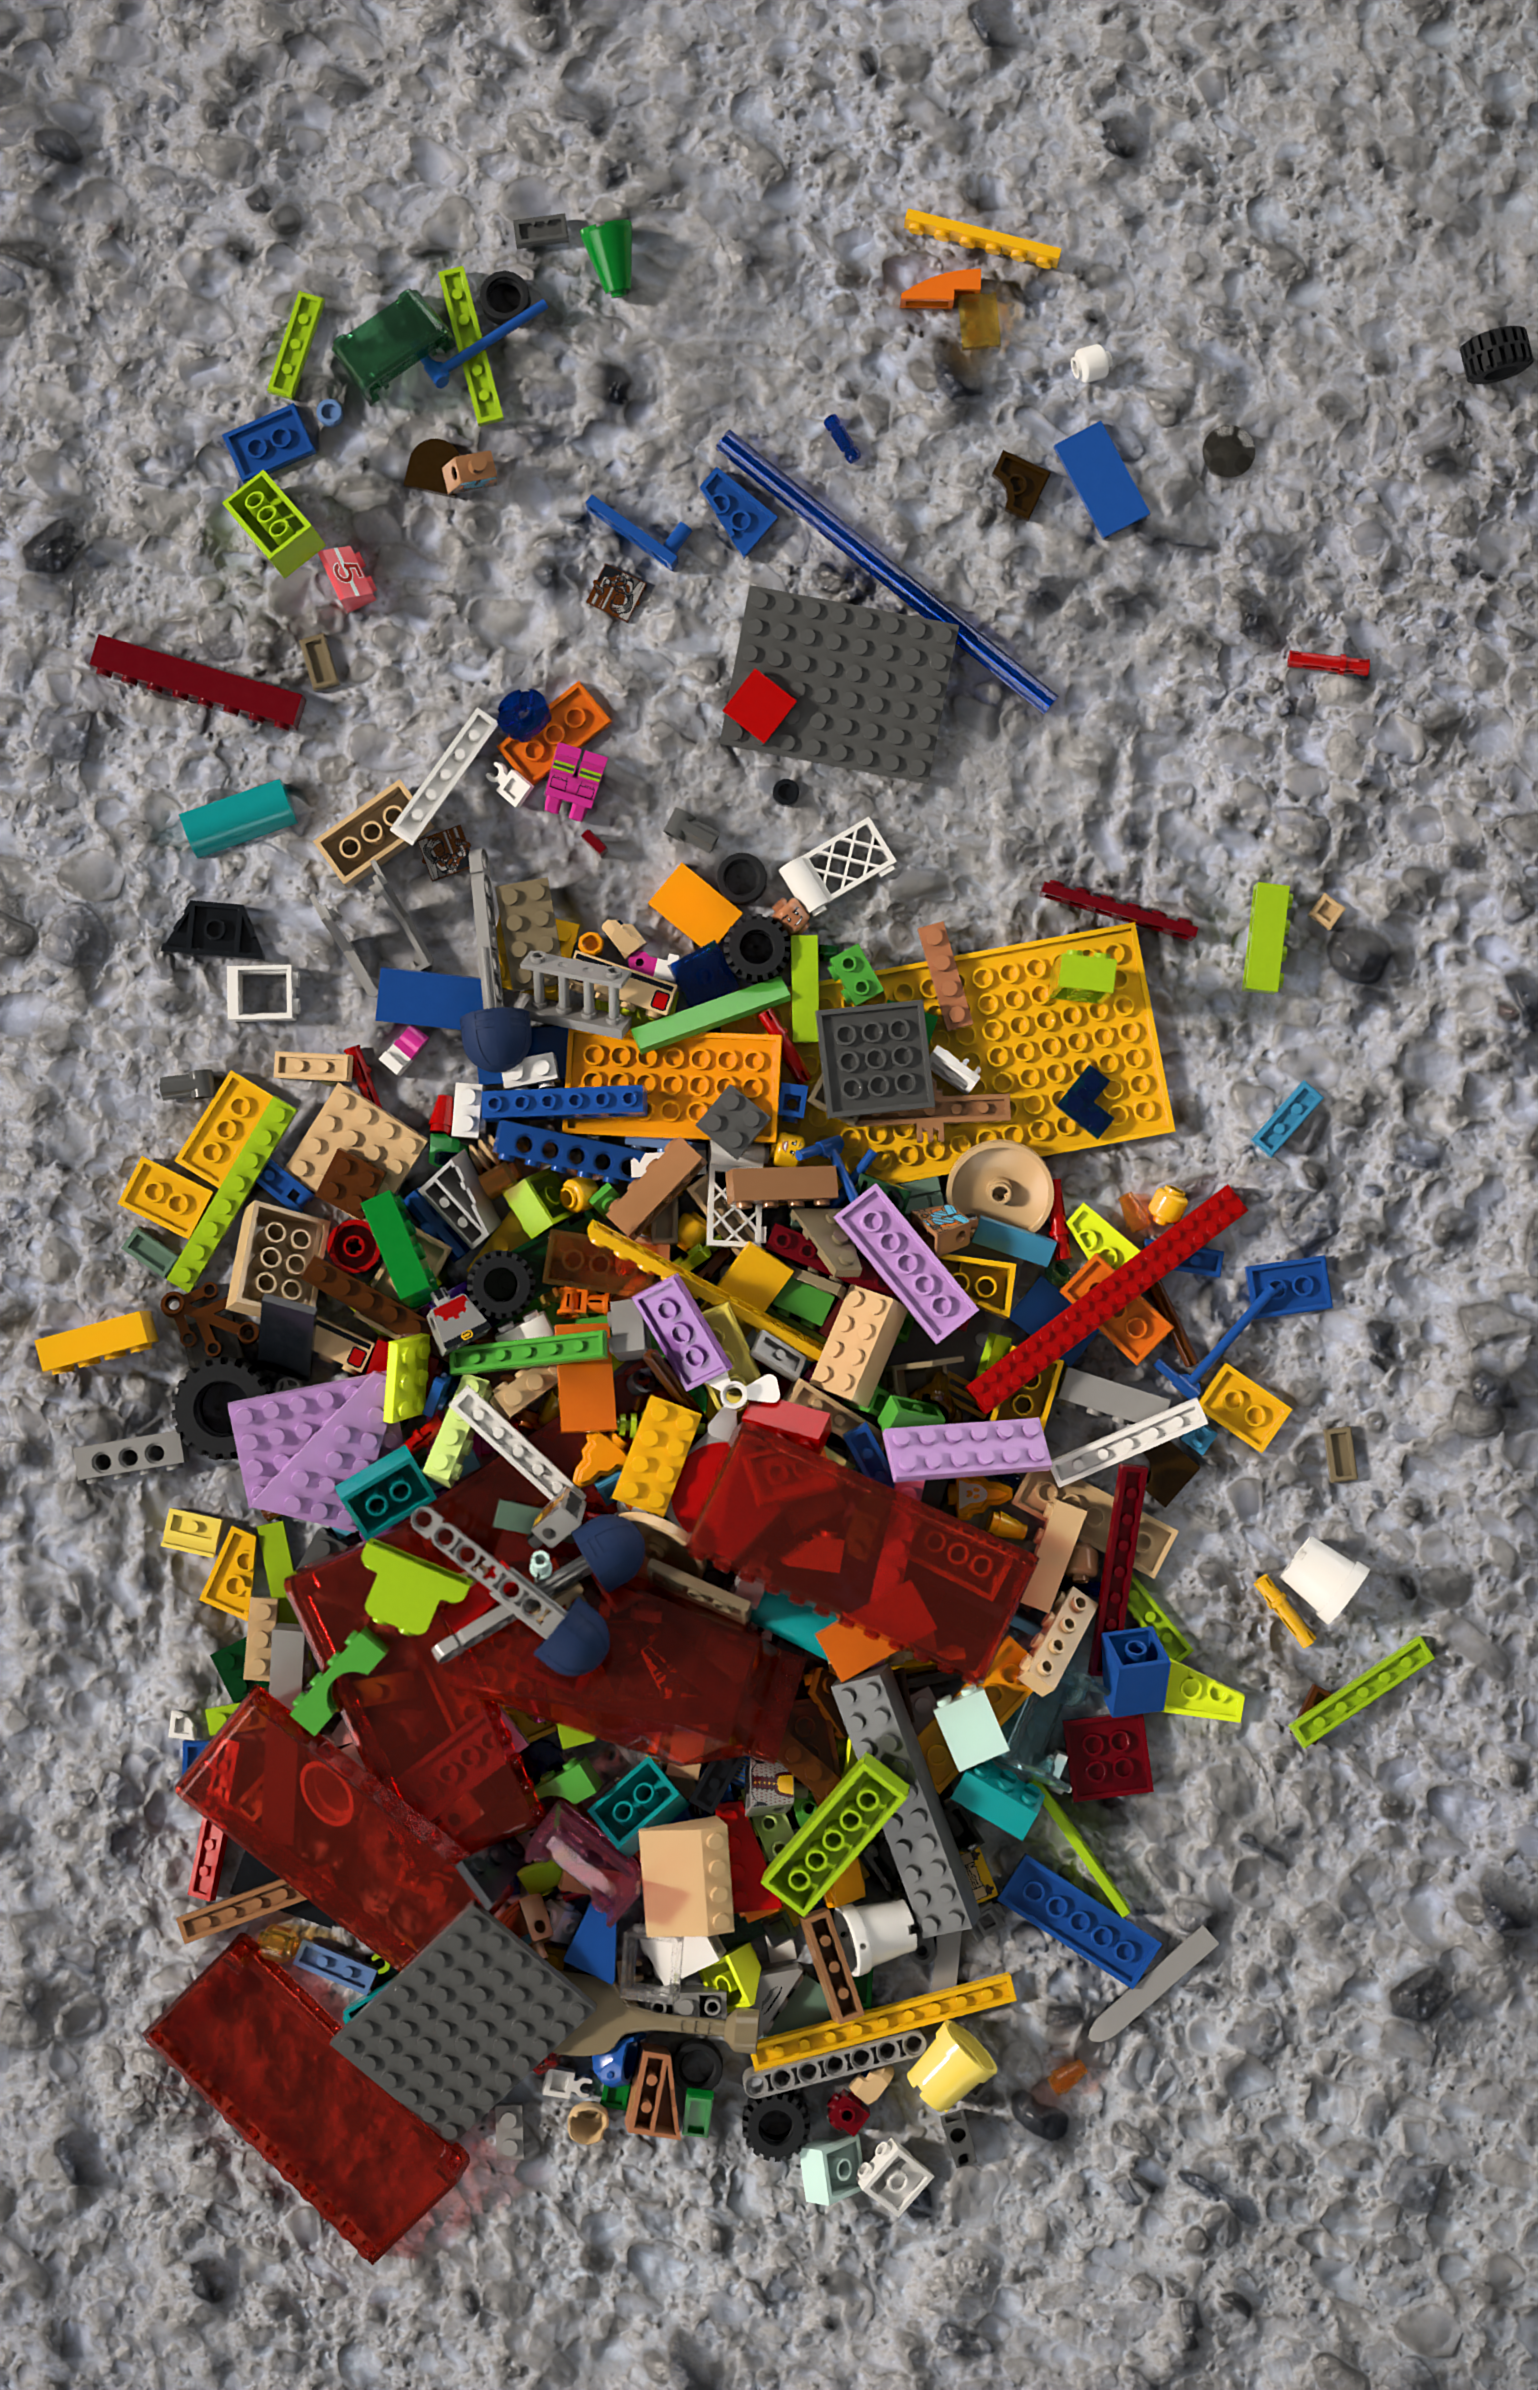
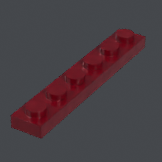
(1127, 913)

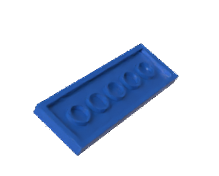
(1079, 1921)

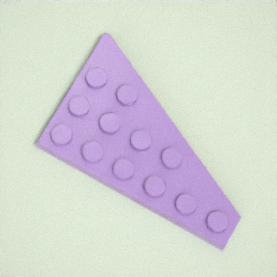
(334, 1453)

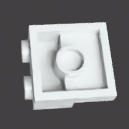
(893, 2177)

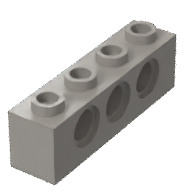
(88, 1457)

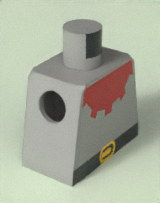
(455, 1321)

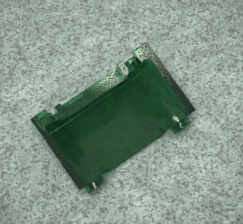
(391, 343)

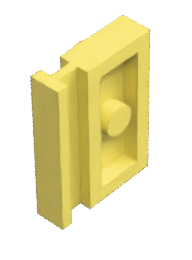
(192, 1532)

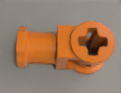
(578, 1303)

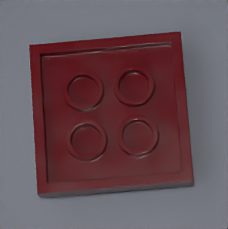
(1107, 1756)

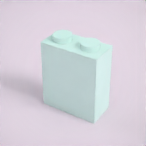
(970, 1727)

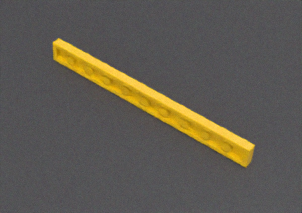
(698, 1287)
(884, 2021)

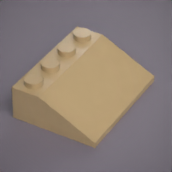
(273, 1256)
(687, 1879)

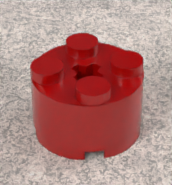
(343, 1254)

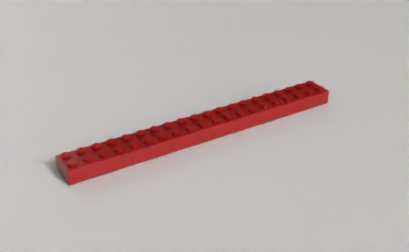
(1105, 1299)

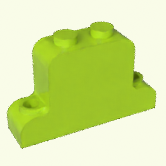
(408, 1588)

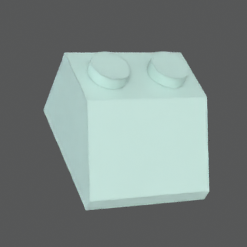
(831, 2168)

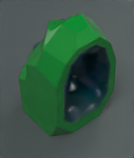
(443, 1149)

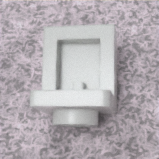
(1059, 1758)

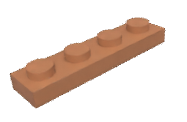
(945, 976)

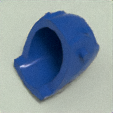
(618, 2064)

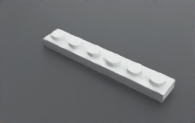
(444, 776)
(1128, 1442)
(511, 1443)

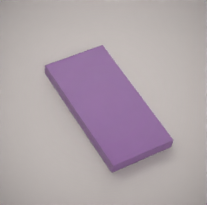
(682, 1332)

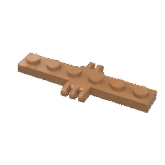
(947, 1110)

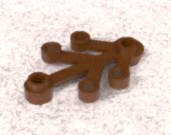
(204, 1317)

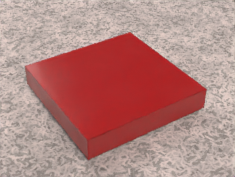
(759, 706)

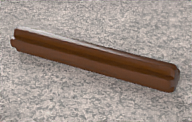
(1177, 1333)
(671, 1382)

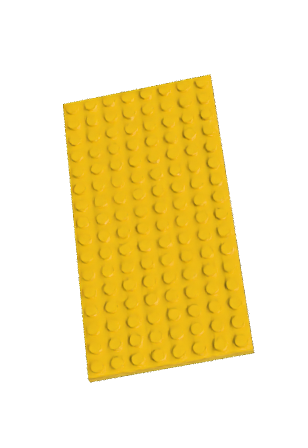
(1024, 1049)

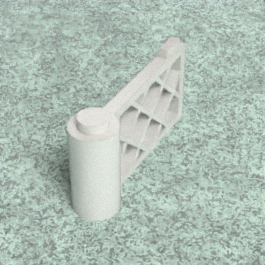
(808, 885)
(721, 1161)

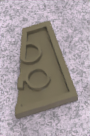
(832, 1242)
(812, 1277)

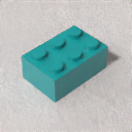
(385, 1492)
(999, 1797)
(637, 1802)

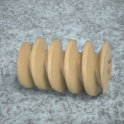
(484, 1156)

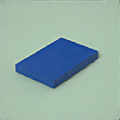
(269, 443)
(1299, 1283)
(1039, 1307)

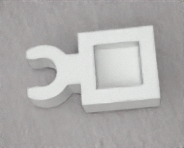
(512, 784)
(561, 2082)

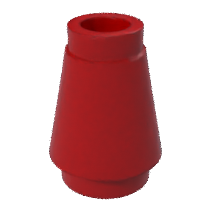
(442, 1115)

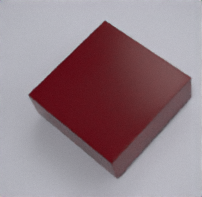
(594, 843)

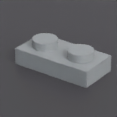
(777, 1355)
(509, 2131)

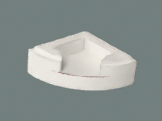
(182, 1726)

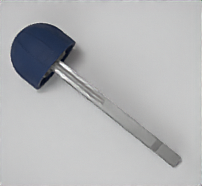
(496, 1035)
(610, 1550)
(573, 1638)

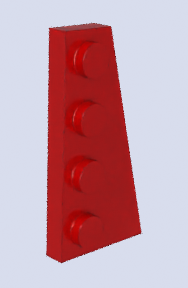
(746, 1861)

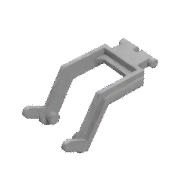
(422, 960)

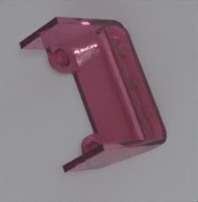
(588, 1858)

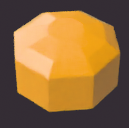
(591, 944)

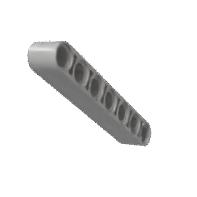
(824, 2072)

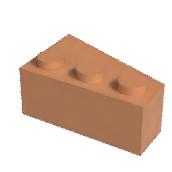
(652, 2095)

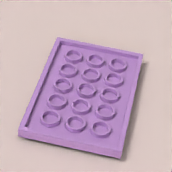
(280, 1424)

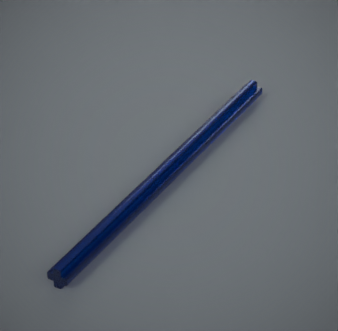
(884, 570)

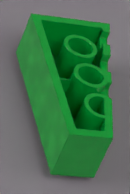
(400, 1249)

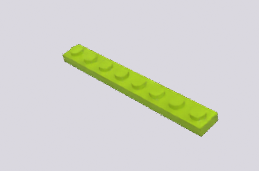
(232, 1194)

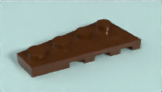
(815, 1734)

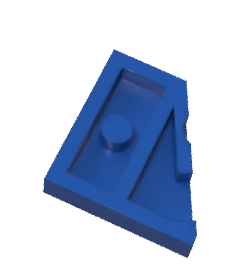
(440, 1392)

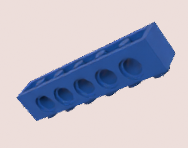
(565, 1103)
(509, 1133)

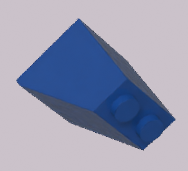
(1134, 1671)
(594, 1945)

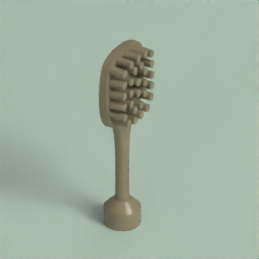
(618, 2017)

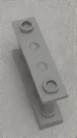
(572, 1016)

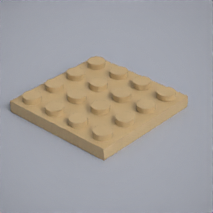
(361, 1129)

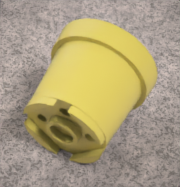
(951, 2067)

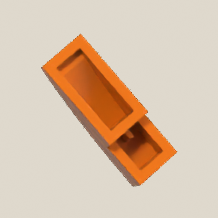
(941, 290)

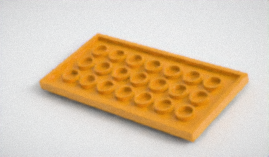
(678, 1078)

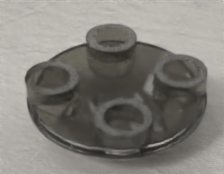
(1228, 451)

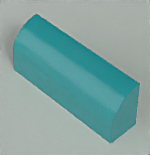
(238, 818)
(791, 1621)

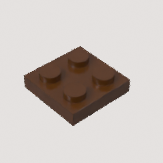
(350, 1182)

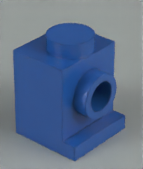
(796, 1092)

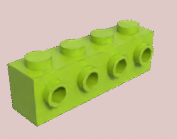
(1266, 938)

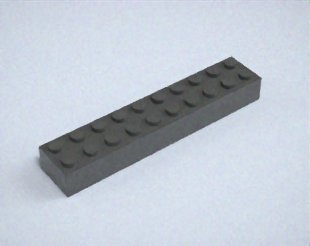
(918, 1828)

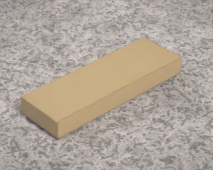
(313, 1066)

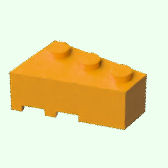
(847, 1887)

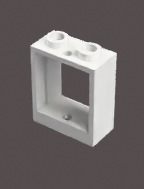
(235, 992)

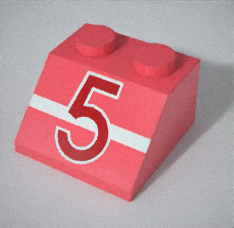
(347, 577)

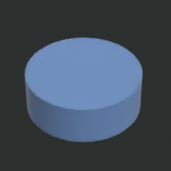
(330, 413)

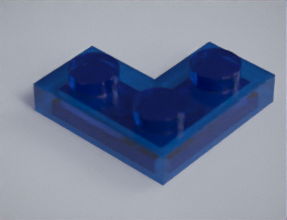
(1080, 1105)

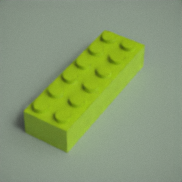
(835, 1834)

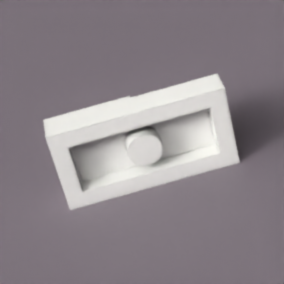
(953, 1071)

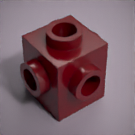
(847, 2112)

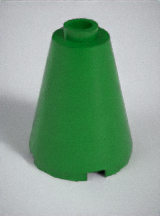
(611, 254)

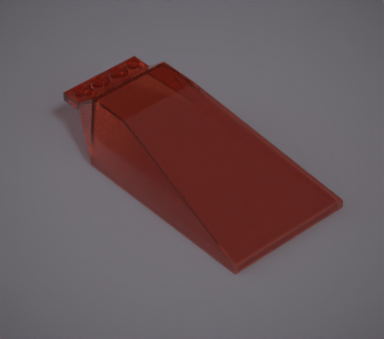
(671, 1684)

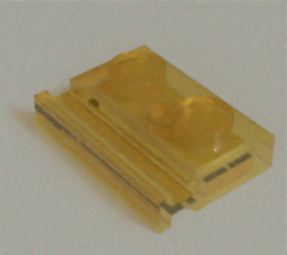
(978, 321)

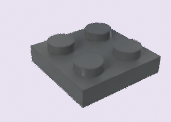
(733, 1122)

